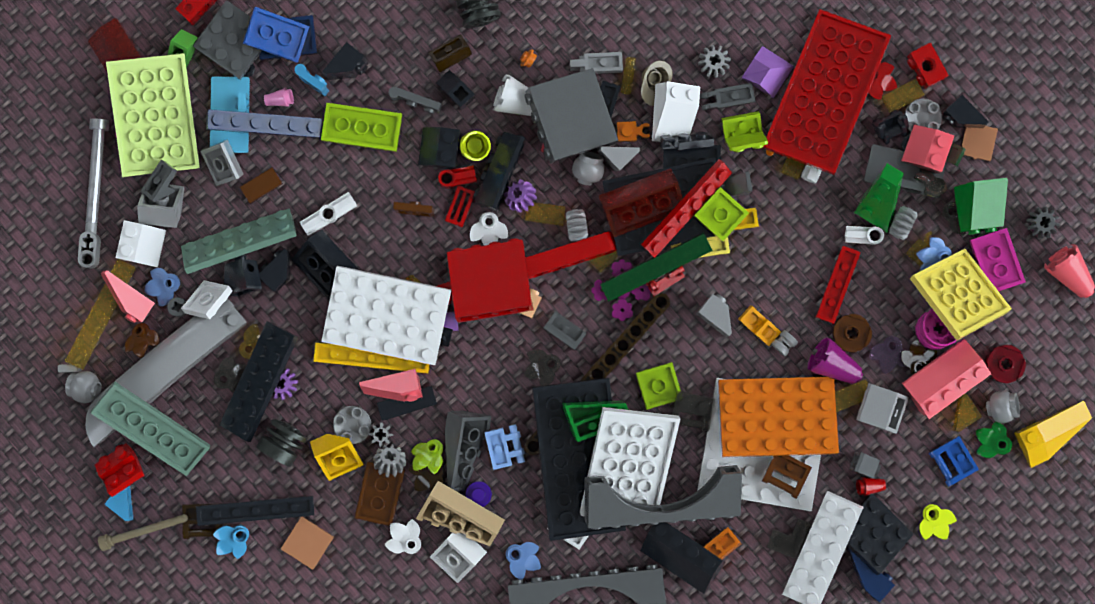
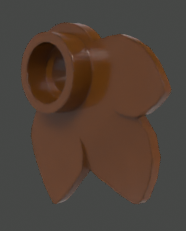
(139, 341)

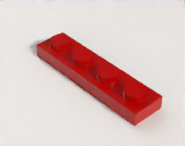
(837, 284)

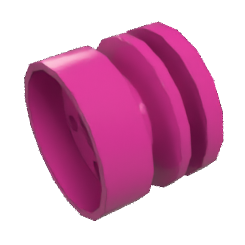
(930, 338)

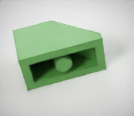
(183, 43)

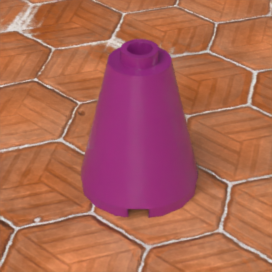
(834, 363)

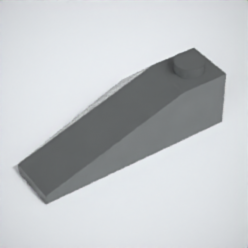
(463, 440)

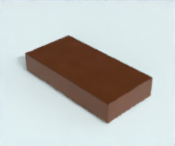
(261, 185)

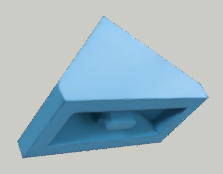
(122, 504)

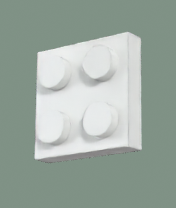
(206, 299)

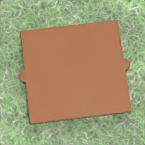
(979, 142)

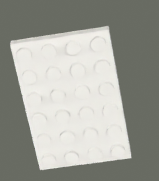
(386, 315)
(634, 453)

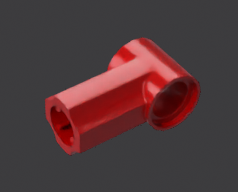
(459, 177)

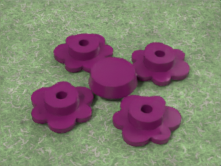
(622, 303)

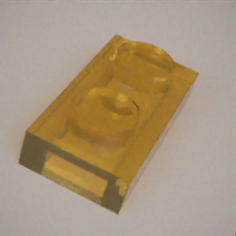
(545, 214)

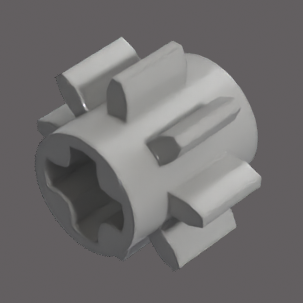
(377, 438)

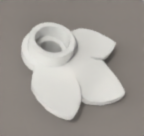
(486, 232)
(402, 535)

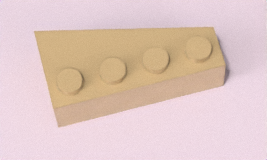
(460, 515)

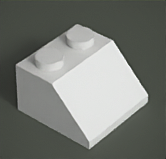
(140, 243)
(458, 555)

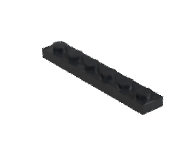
(255, 510)

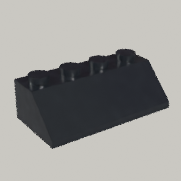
(500, 171)
(319, 261)
(682, 556)

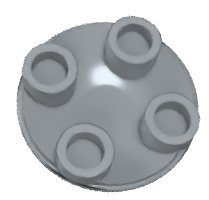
(923, 113)
(352, 423)

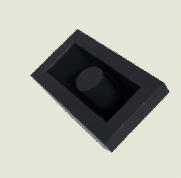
(964, 114)

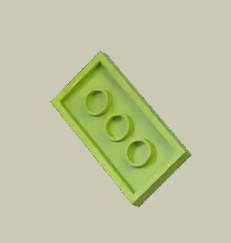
(361, 127)

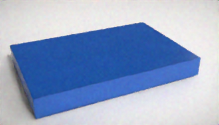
(275, 34)

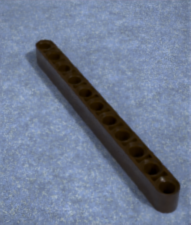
(613, 349)

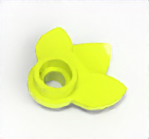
(938, 524)

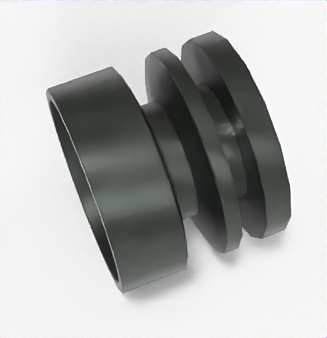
(478, 12)
(281, 443)

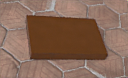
(378, 496)

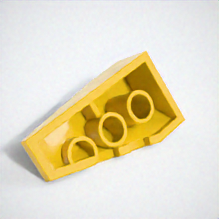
(1048, 435)

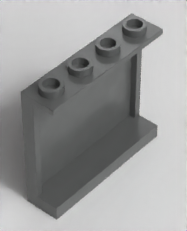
(570, 115)

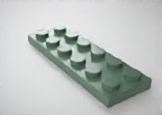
(238, 241)
(150, 428)

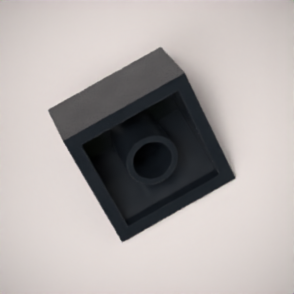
(346, 64)
(439, 147)

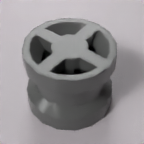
(177, 311)

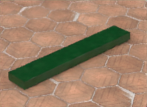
(656, 267)

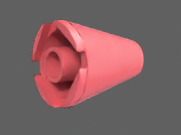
(1070, 269)

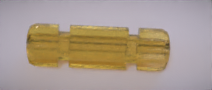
(628, 75)

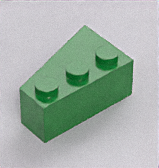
(881, 198)
(585, 416)

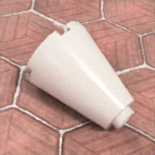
(511, 97)

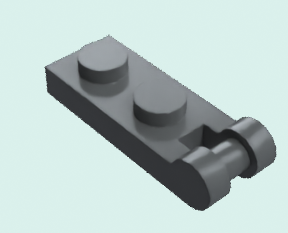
(413, 100)

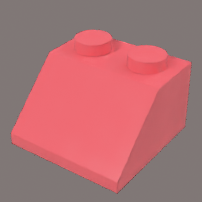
(927, 148)

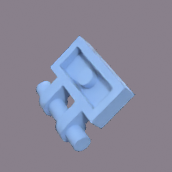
(498, 447)

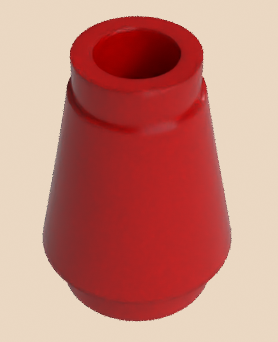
(868, 486)

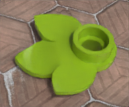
(425, 457)

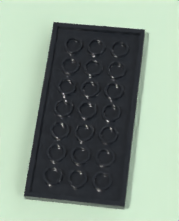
(563, 458)

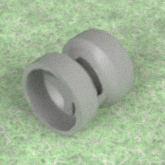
(787, 339)

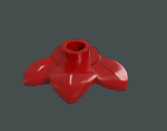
(883, 81)

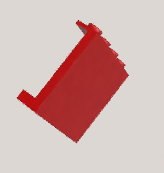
(489, 280)

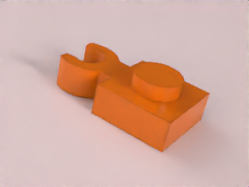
(628, 131)

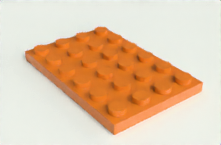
(778, 417)

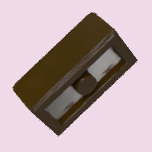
(450, 53)

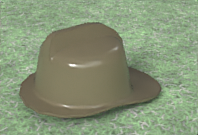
(655, 73)

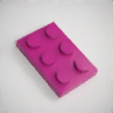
(998, 259)

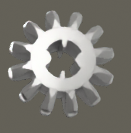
(718, 67)
(903, 222)
(576, 225)
(389, 460)

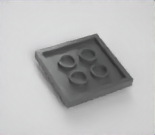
(224, 40)

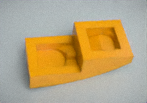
(759, 325)

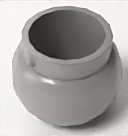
(588, 168)
(83, 386)
(1003, 406)

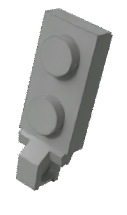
(600, 62)

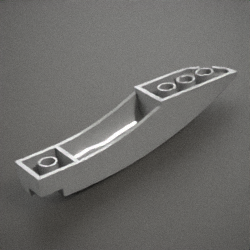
(170, 361)

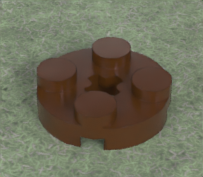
(857, 342)

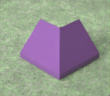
(767, 72)

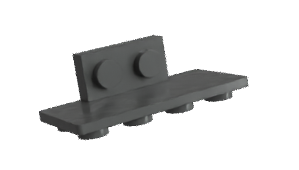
(880, 156)

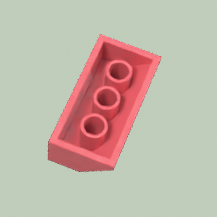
(946, 378)

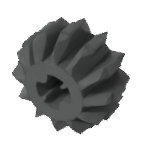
(1046, 229)

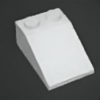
(674, 109)

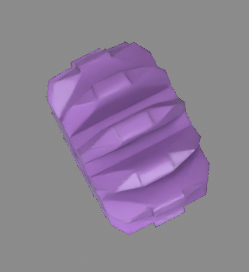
(520, 196)
(288, 385)

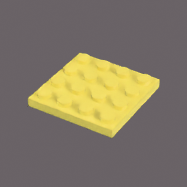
(960, 294)

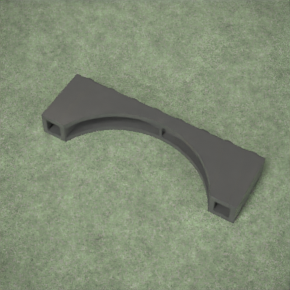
(715, 499)
(641, 585)

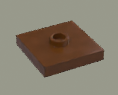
(414, 208)

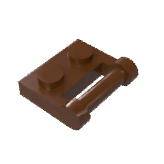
(789, 468)

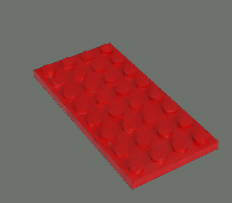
(827, 91)

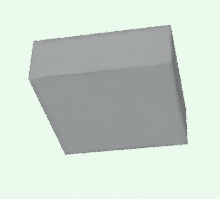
(67, 368)

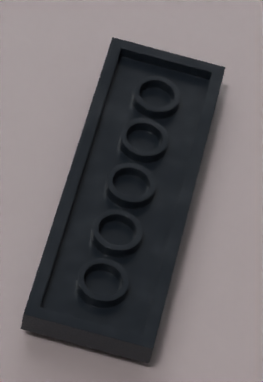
(258, 381)

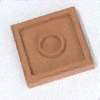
(307, 542)

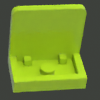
(743, 132)

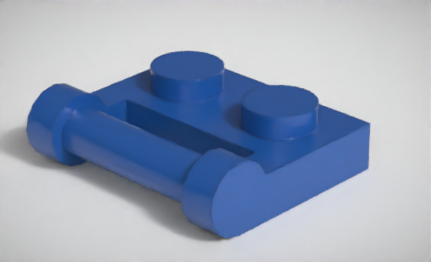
(959, 458)

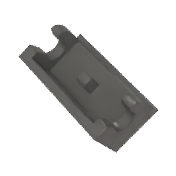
(565, 330)

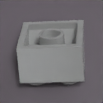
(163, 212)
(716, 314)

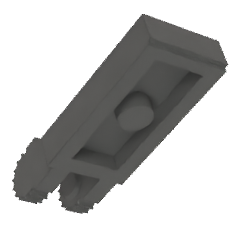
(729, 96)

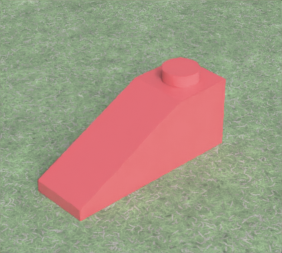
(128, 299)
(398, 386)

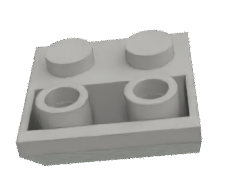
(882, 408)

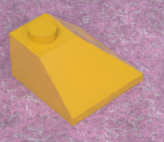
(335, 455)

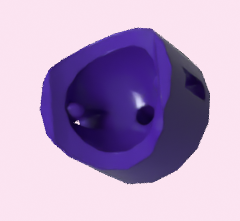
(479, 493)

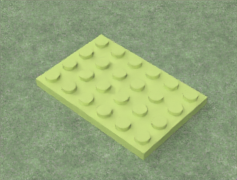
(152, 113)

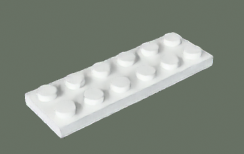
(822, 549)

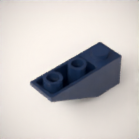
(875, 585)

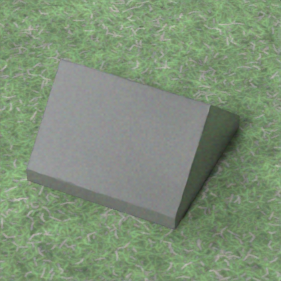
(617, 156)
(222, 163)

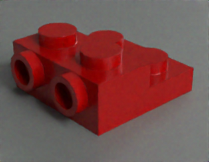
(119, 469)

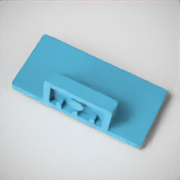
(230, 95)

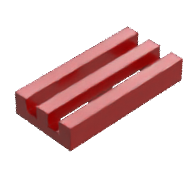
(454, 221)

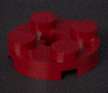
(1014, 358)

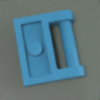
(315, 82)

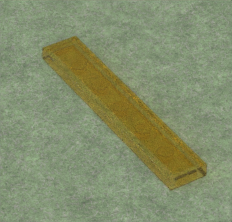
(97, 319)

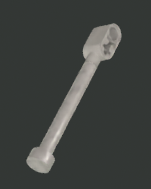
(99, 127)

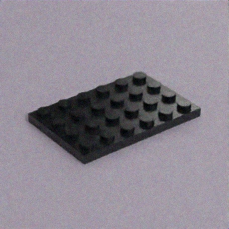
(687, 178)

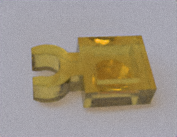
(918, 246)

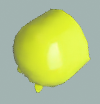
(475, 145)

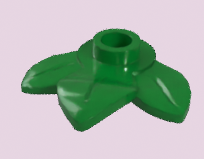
(991, 438)

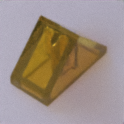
(965, 413)

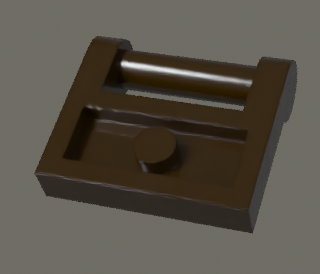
(190, 511)

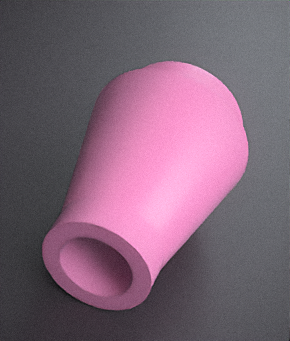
(282, 97)

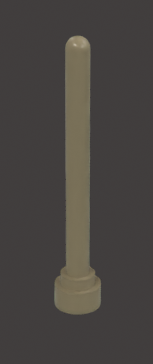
(106, 542)

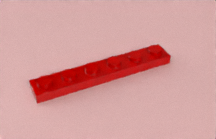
(686, 208)

